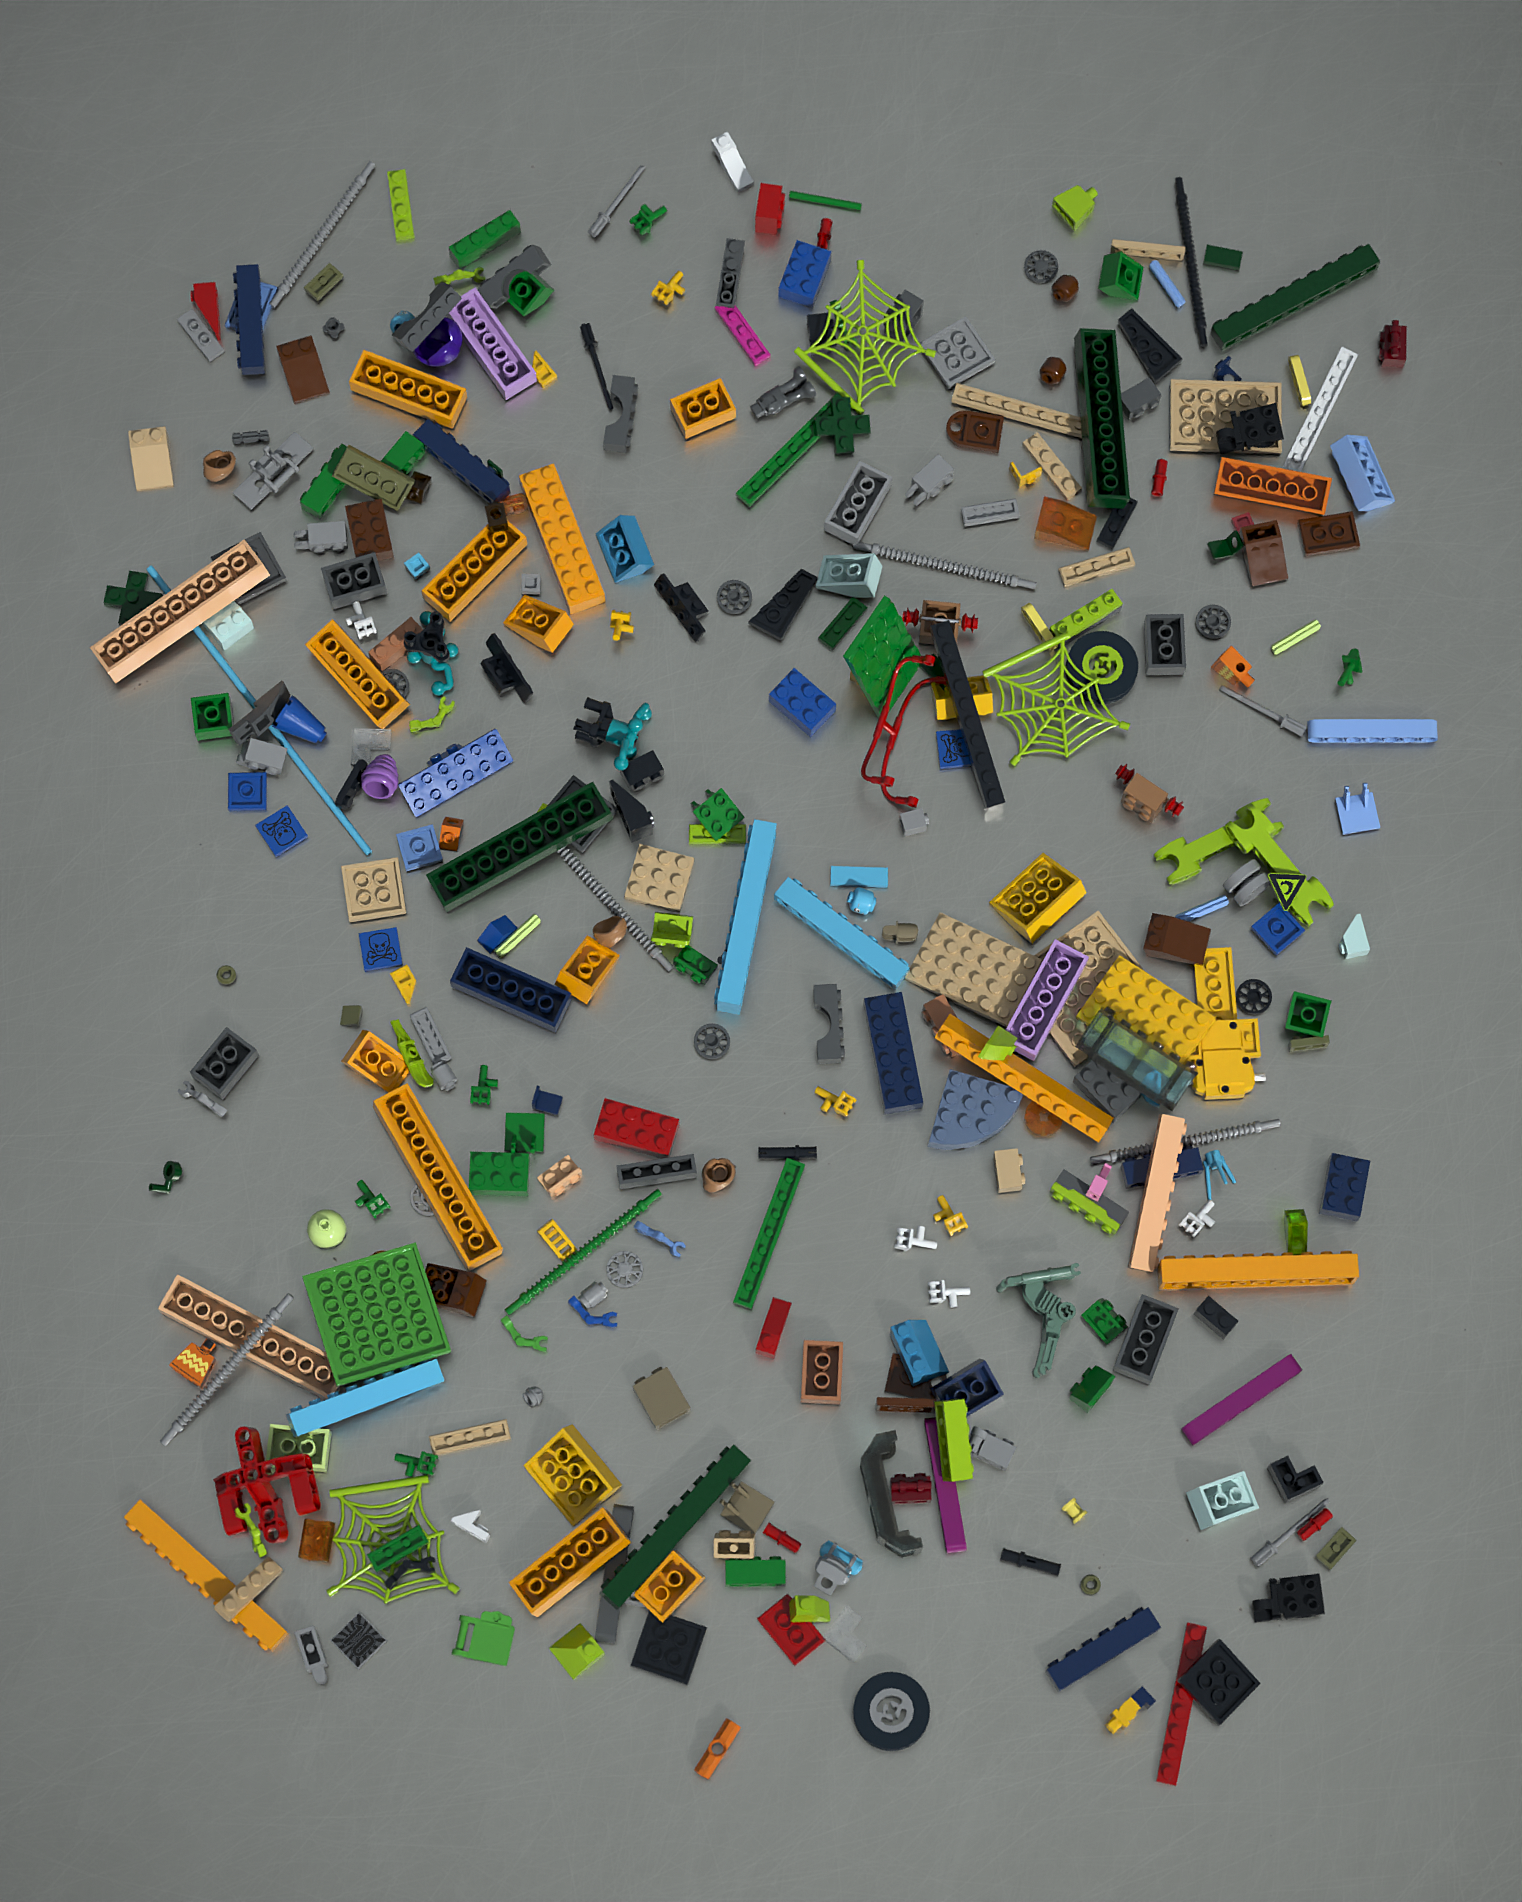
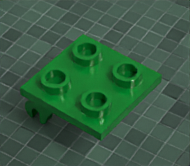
(717, 813)
(524, 1132)

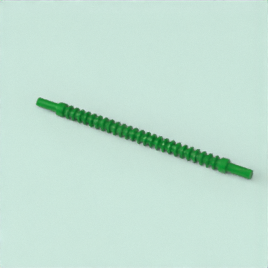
(525, 1298)

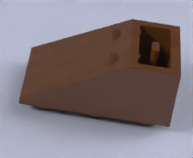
(1264, 553)
(455, 1288)

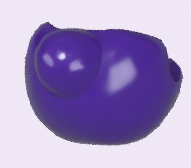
(441, 344)

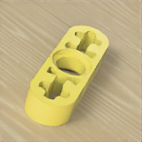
(1299, 380)
(1037, 624)

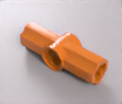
(710, 1760)

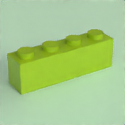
(954, 1440)

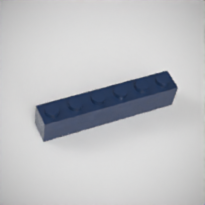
(250, 319)
(462, 463)
(1103, 1649)

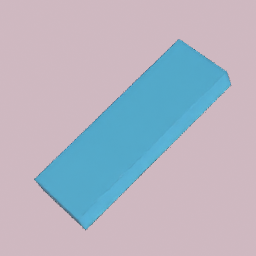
(859, 876)

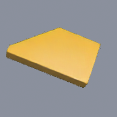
(543, 371)
(405, 982)

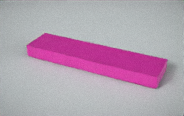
(743, 334)

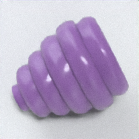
(380, 777)

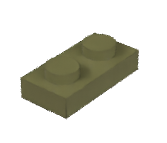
(323, 282)
(1300, 1043)
(1335, 1548)

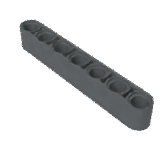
(608, 1615)

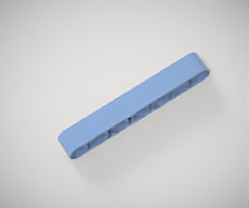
(1372, 730)

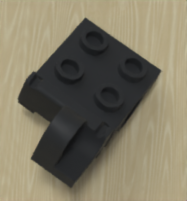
(1252, 428)
(1292, 1597)

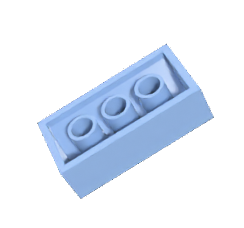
(1362, 472)

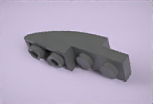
(730, 273)
(263, 716)

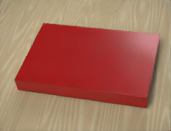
(793, 1638)

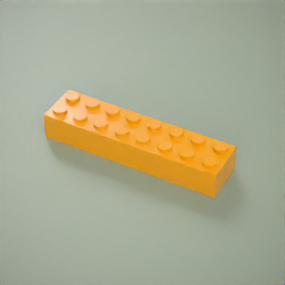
(562, 539)

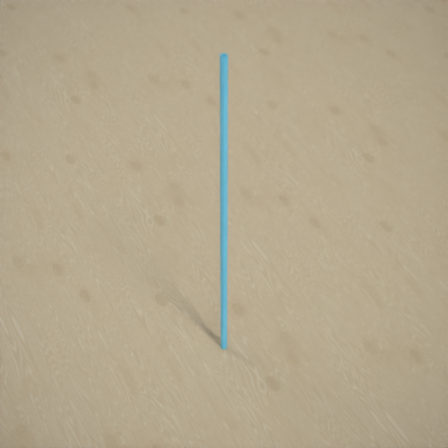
(278, 735)

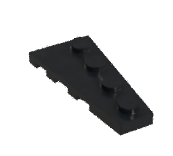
(1150, 347)
(783, 607)

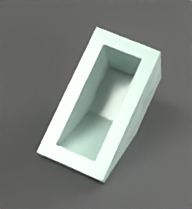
(1354, 941)

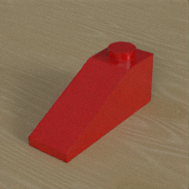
(206, 302)
(773, 1328)

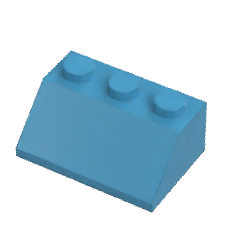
(624, 548)
(918, 1351)

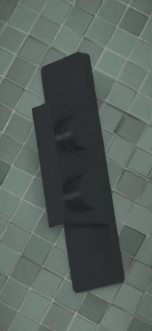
(684, 604)
(503, 670)

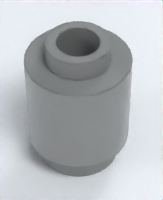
(443, 1075)
(593, 1295)

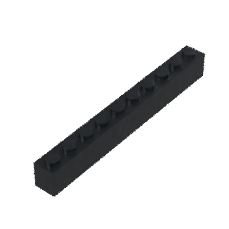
(967, 714)

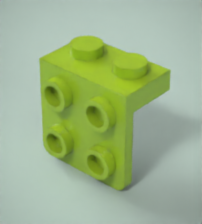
(672, 929)

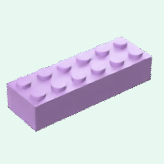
(492, 345)
(1046, 998)

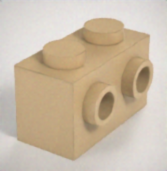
(1007, 1170)
(734, 1544)

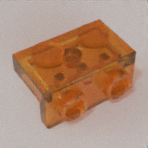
(514, 504)
(316, 1540)

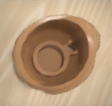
(218, 465)
(610, 931)
(720, 1171)

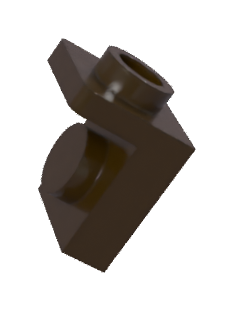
(419, 487)

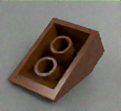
(302, 369)
(1176, 940)

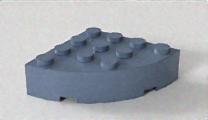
(972, 1111)

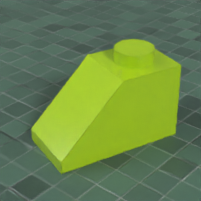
(999, 1045)
(809, 1609)

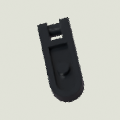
(351, 786)

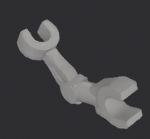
(216, 1108)

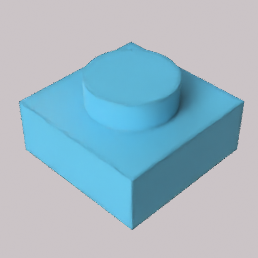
(417, 565)

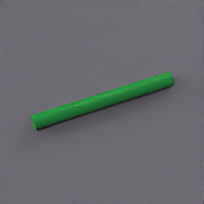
(825, 200)

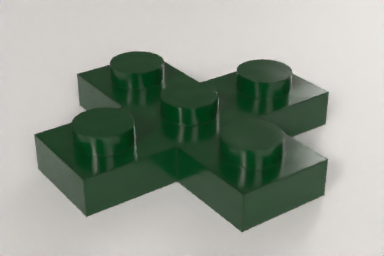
(842, 425)
(132, 598)

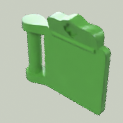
(489, 1640)

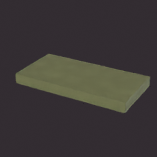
(373, 477)

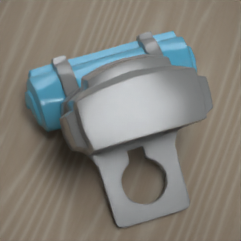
(836, 1566)

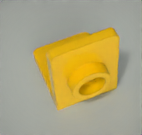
(1027, 478)

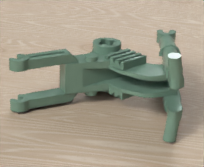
(1046, 1305)

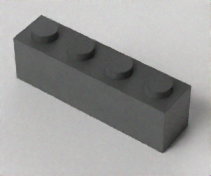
(656, 1171)

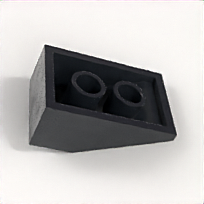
(632, 812)

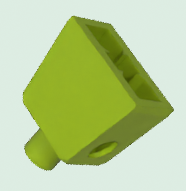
(1075, 205)

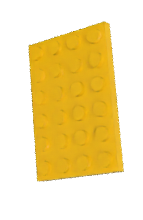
(1149, 1008)

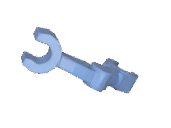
(659, 1236)

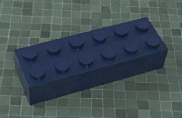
(511, 989)
(893, 1053)

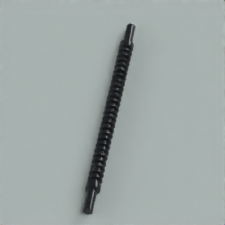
(1200, 324)

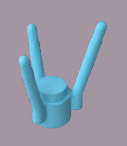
(1216, 1161)

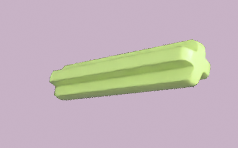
(1295, 637)
(517, 936)

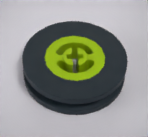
(1111, 650)

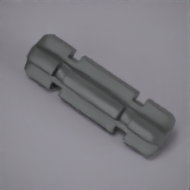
(249, 437)

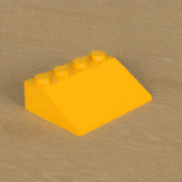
(1038, 897)
(572, 1474)

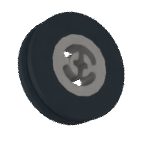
(913, 1701)

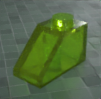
(1296, 1231)

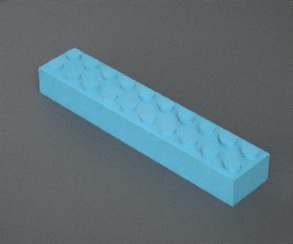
(746, 918)

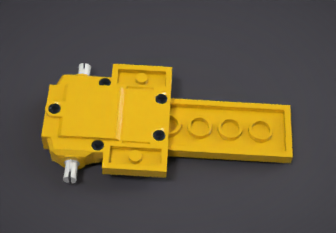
(1230, 1042)

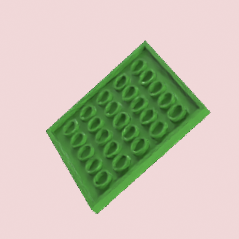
(376, 1314)

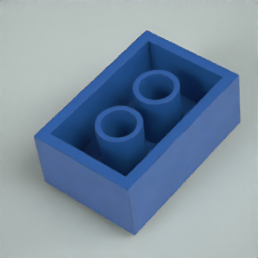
(804, 274)
(802, 702)

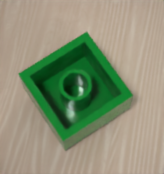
(212, 716)

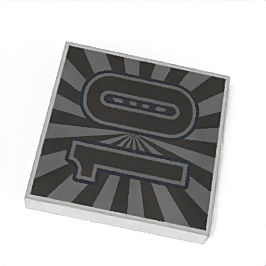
(358, 1640)

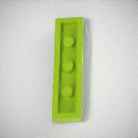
(400, 204)

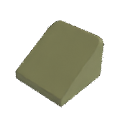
(351, 1015)

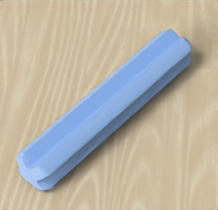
(1167, 283)
(1203, 909)

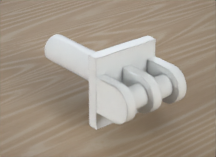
(363, 625)
(1193, 1222)
(910, 1240)
(942, 1292)

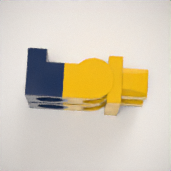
(1128, 1710)

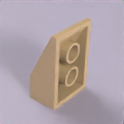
(151, 458)

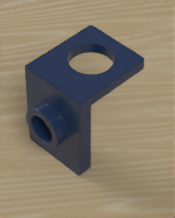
(1222, 368)
(546, 1101)

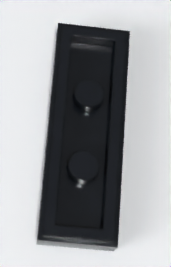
(1115, 524)

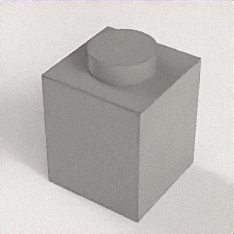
(913, 822)

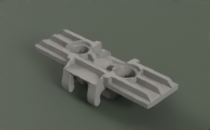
(269, 466)

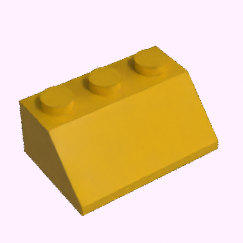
(981, 694)

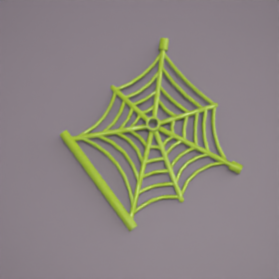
(812, 349)
(1034, 692)
(340, 1492)

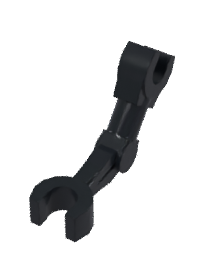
(407, 1565)

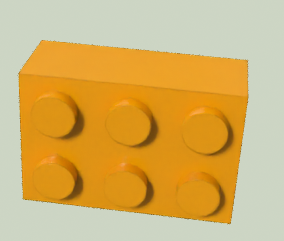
(703, 408)

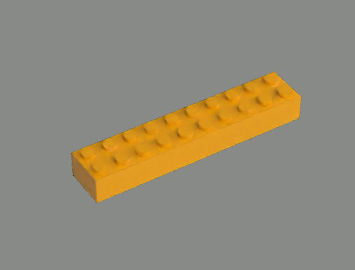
(437, 1177)
(1257, 1270)

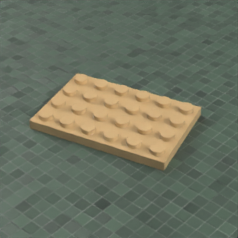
(1205, 406)
(973, 969)

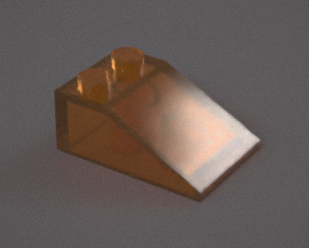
(1065, 524)

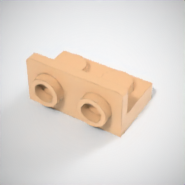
(560, 1176)

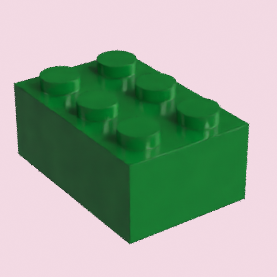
(499, 1173)

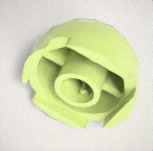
(326, 1229)

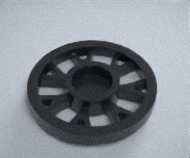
(1253, 996)

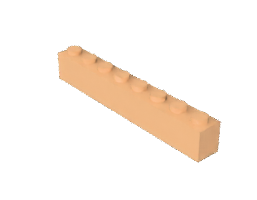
(1156, 1193)

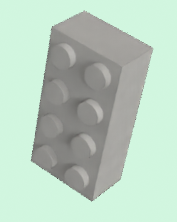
(857, 503)

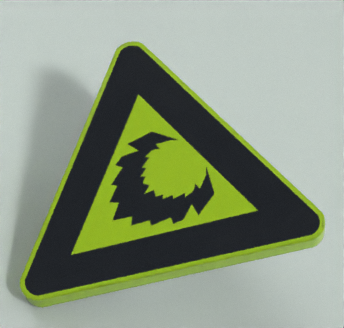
(1286, 887)

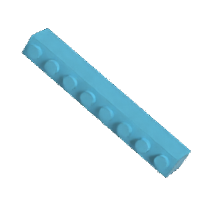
(841, 932)
(365, 1397)

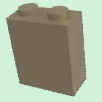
(661, 1397)

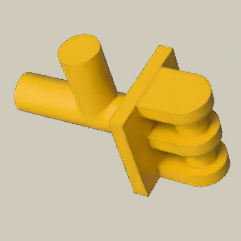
(666, 291)
(620, 622)
(840, 1102)
(953, 1222)

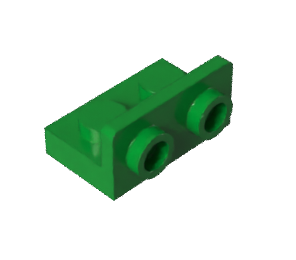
(694, 964)
(1105, 1320)

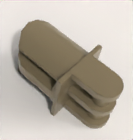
(900, 932)

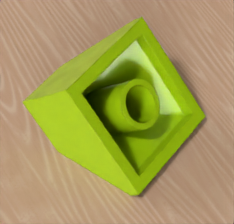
(577, 1651)

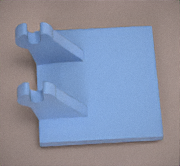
(1357, 812)

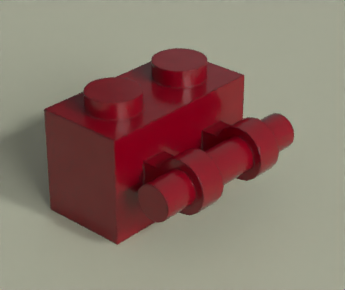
(1393, 345)
(910, 1489)

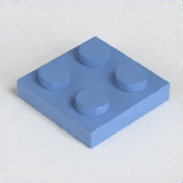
(419, 847)

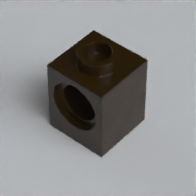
(499, 524)

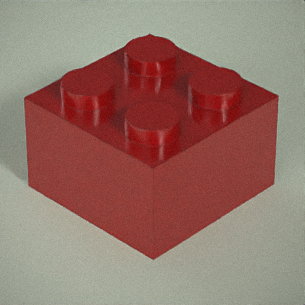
(769, 209)

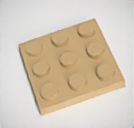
(659, 878)
(373, 889)

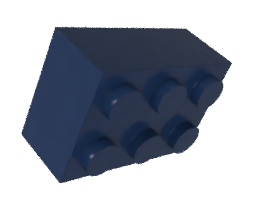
(1344, 1187)
(972, 1383)

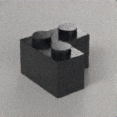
(1292, 1483)

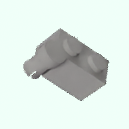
(262, 756)
(991, 1449)

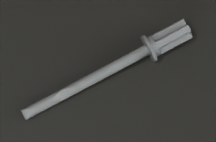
(603, 218)
(1286, 722)
(1270, 1548)

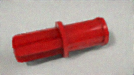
(824, 233)
(1159, 477)
(1314, 1524)
(782, 1538)

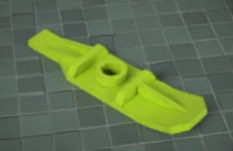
(414, 1061)

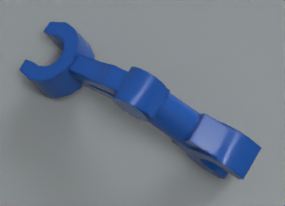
(591, 1320)

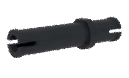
(787, 1152)
(1022, 1559)

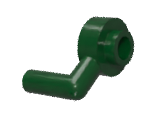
(171, 1172)

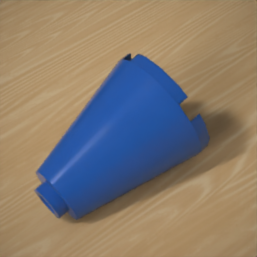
(300, 722)

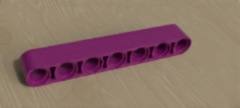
(1241, 1399)
(946, 1495)

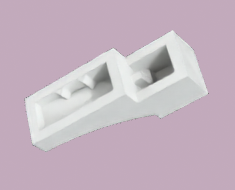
(732, 162)

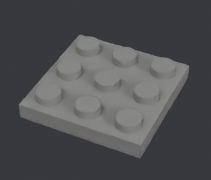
(958, 352)

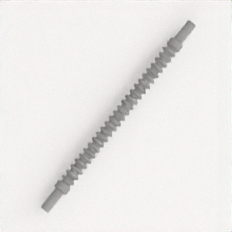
(283, 288)
(1013, 581)
(655, 952)
(1256, 1127)
(178, 1425)

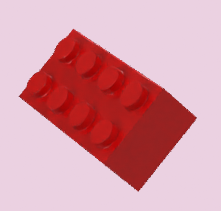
(636, 1129)

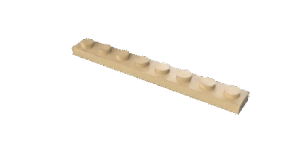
(1017, 410)

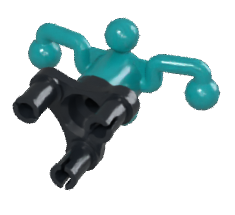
(431, 649)
(612, 730)

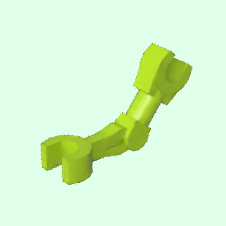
(459, 274)
(417, 725)
(253, 1530)

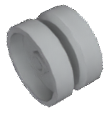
(1247, 882)

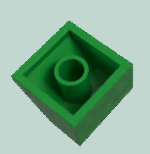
(1120, 276)
(528, 292)
(1307, 1014)
(1091, 1388)

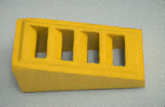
(544, 1228)

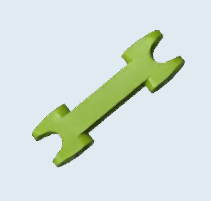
(1258, 840)
(1190, 855)

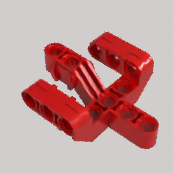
(229, 1496)

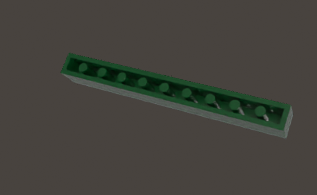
(1295, 296)
(674, 1527)

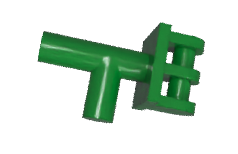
(643, 221)
(1351, 663)
(482, 1093)
(376, 1204)
(421, 1463)

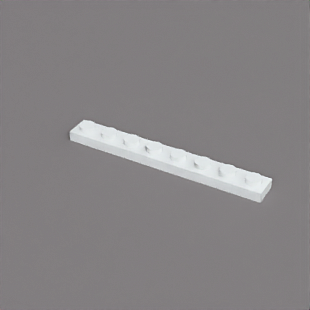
(1320, 410)

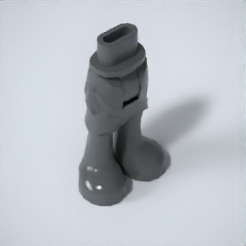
(775, 400)

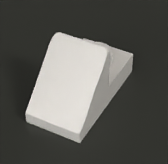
(466, 1523)

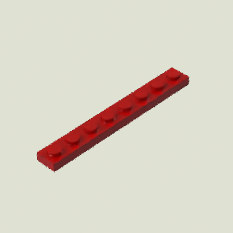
(1180, 1708)

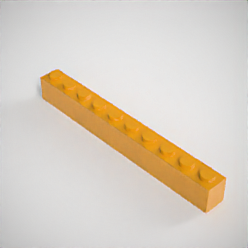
(1026, 1080)
(202, 1572)

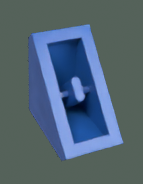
(496, 933)

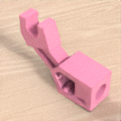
(1099, 1183)

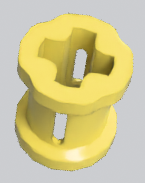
(1074, 1510)

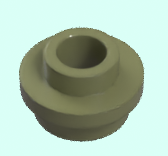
(226, 969)
(1097, 1584)

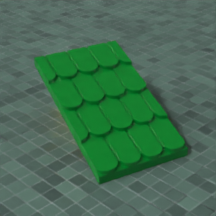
(878, 651)

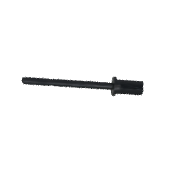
(590, 343)

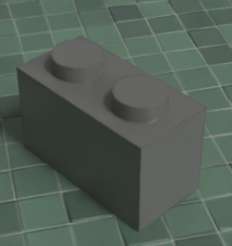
(1139, 398)

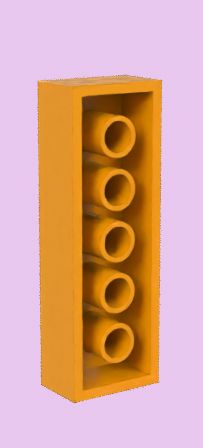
(408, 389)
(473, 569)
(357, 674)
(569, 1562)

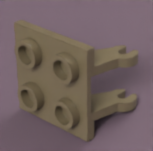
(746, 1507)

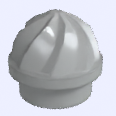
(533, 1396)

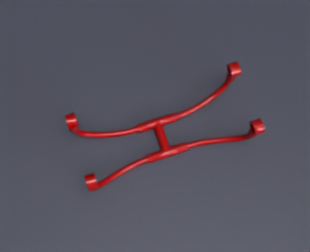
(887, 781)

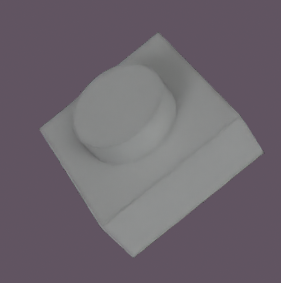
(531, 584)

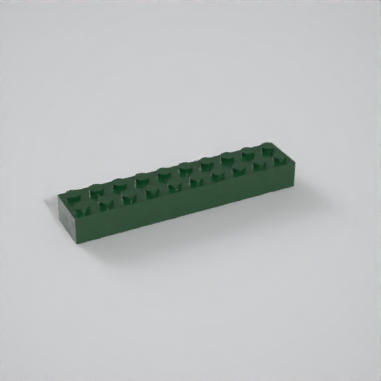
(1101, 418)
(519, 846)

